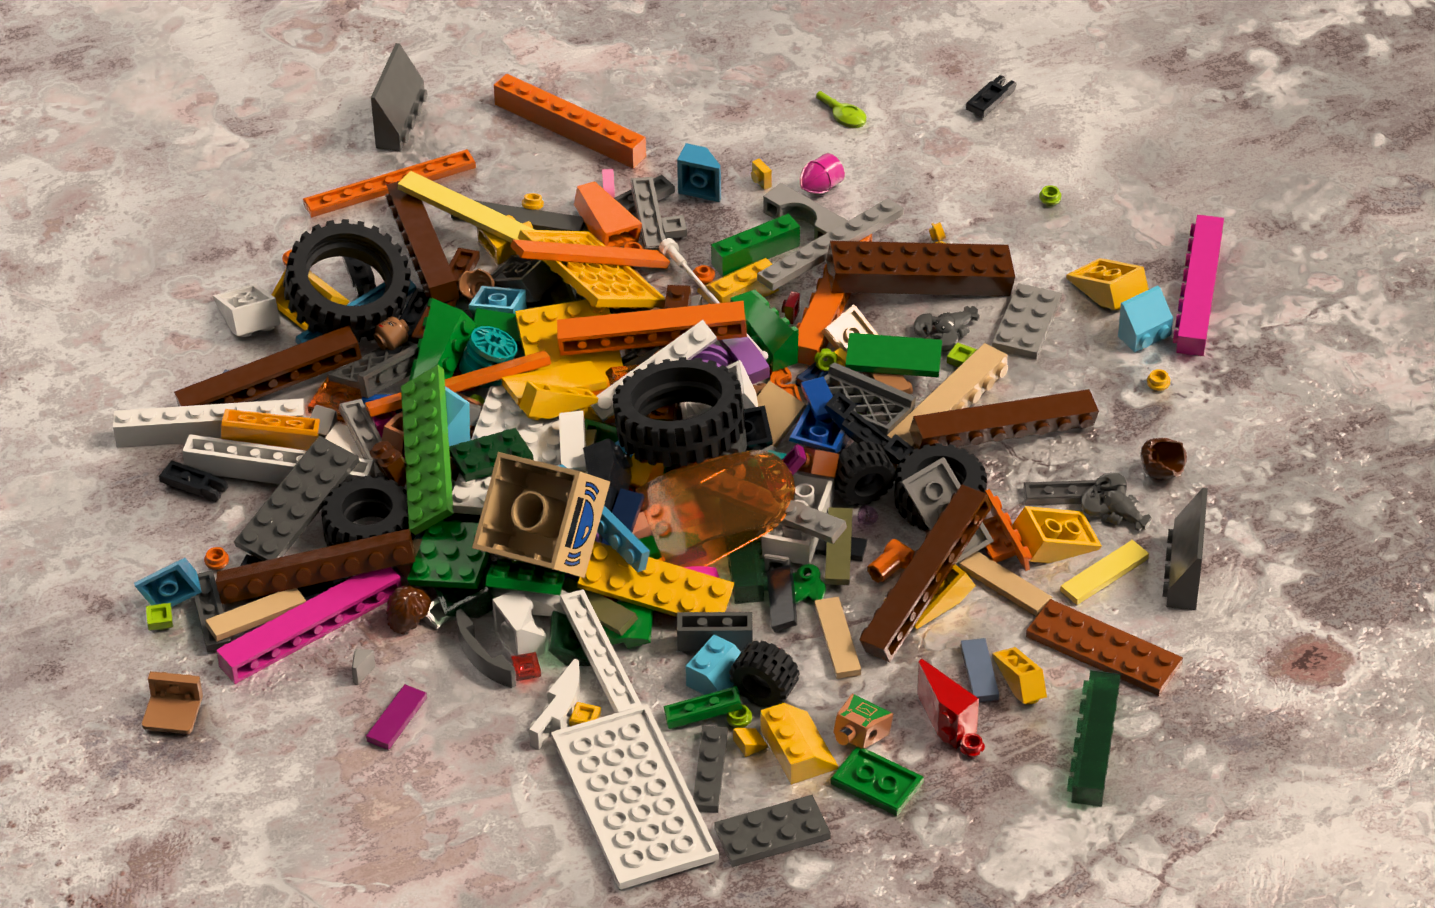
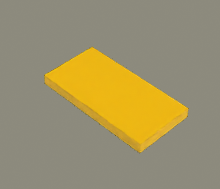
(576, 375)

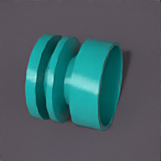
(487, 348)

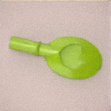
(844, 113)

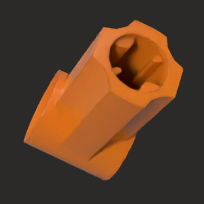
(895, 556)

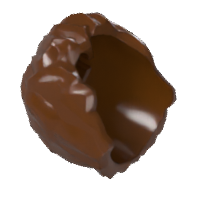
(1163, 458)
(406, 608)

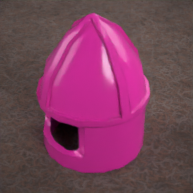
(822, 174)

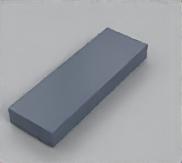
(979, 669)

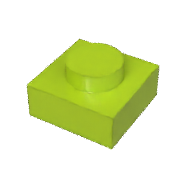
(959, 354)
(159, 616)

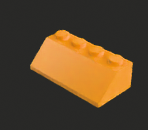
(269, 429)

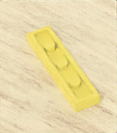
(1104, 572)

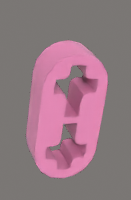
(608, 181)

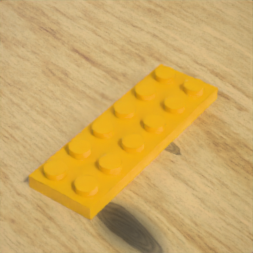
(659, 587)

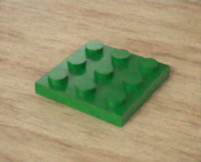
(448, 557)
(524, 577)

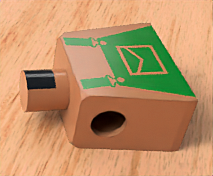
(861, 722)

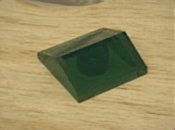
(564, 642)

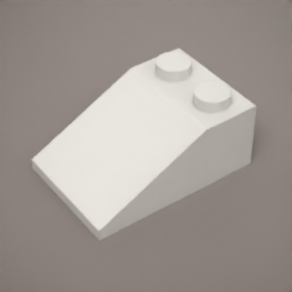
(248, 310)

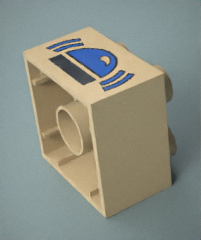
(541, 514)

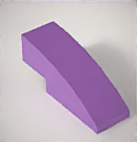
(751, 358)

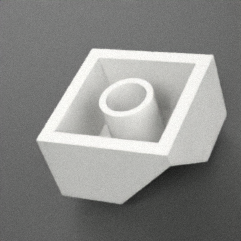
(516, 625)

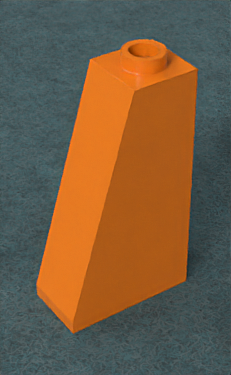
(606, 216)

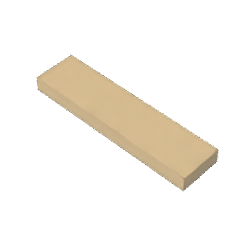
(1005, 582)
(253, 614)
(837, 637)

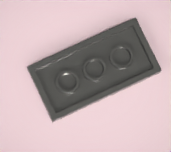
(772, 830)

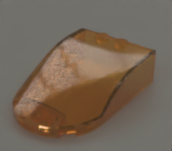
(716, 505)

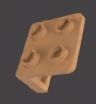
(172, 702)

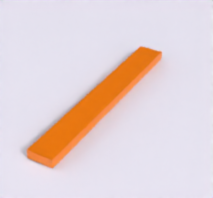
(377, 186)
(589, 254)
(468, 380)

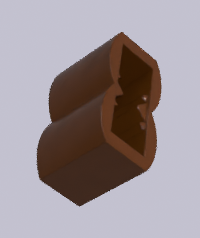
(389, 462)

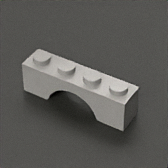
(786, 200)

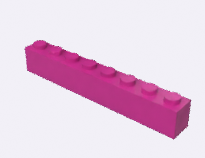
(1199, 285)
(306, 623)

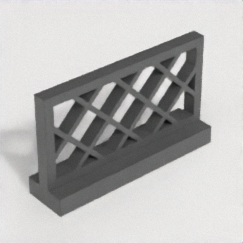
(377, 369)
(874, 396)

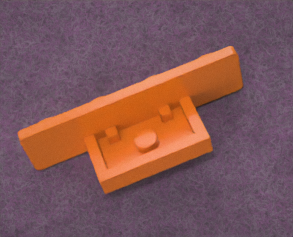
(1005, 540)

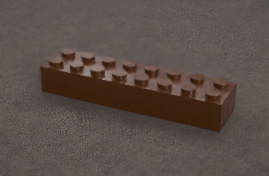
(920, 268)

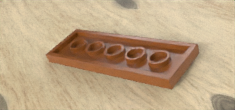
(1104, 647)

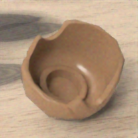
(471, 282)

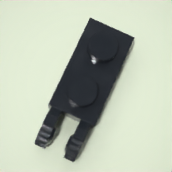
(990, 96)
(359, 274)
(193, 481)

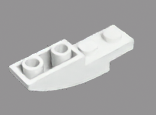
(561, 703)

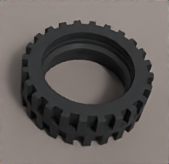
(353, 242)
(683, 439)

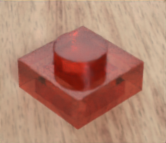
(526, 666)

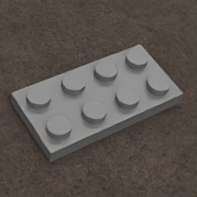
(1027, 321)
(931, 493)

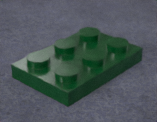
(478, 456)

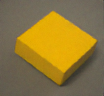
(584, 713)

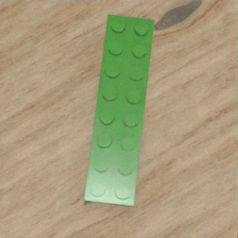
(426, 450)

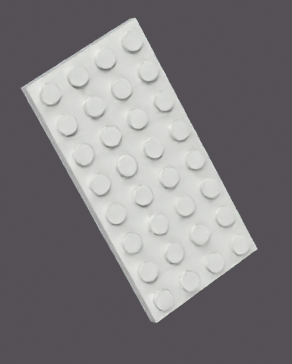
(497, 415)
(634, 797)

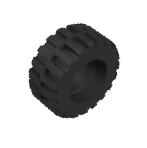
(964, 466)
(364, 499)

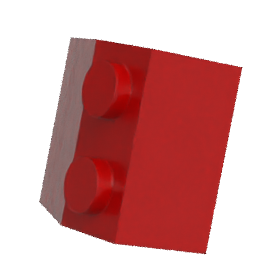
(947, 704)

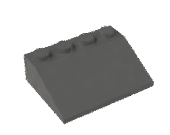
(396, 101)
(1185, 554)

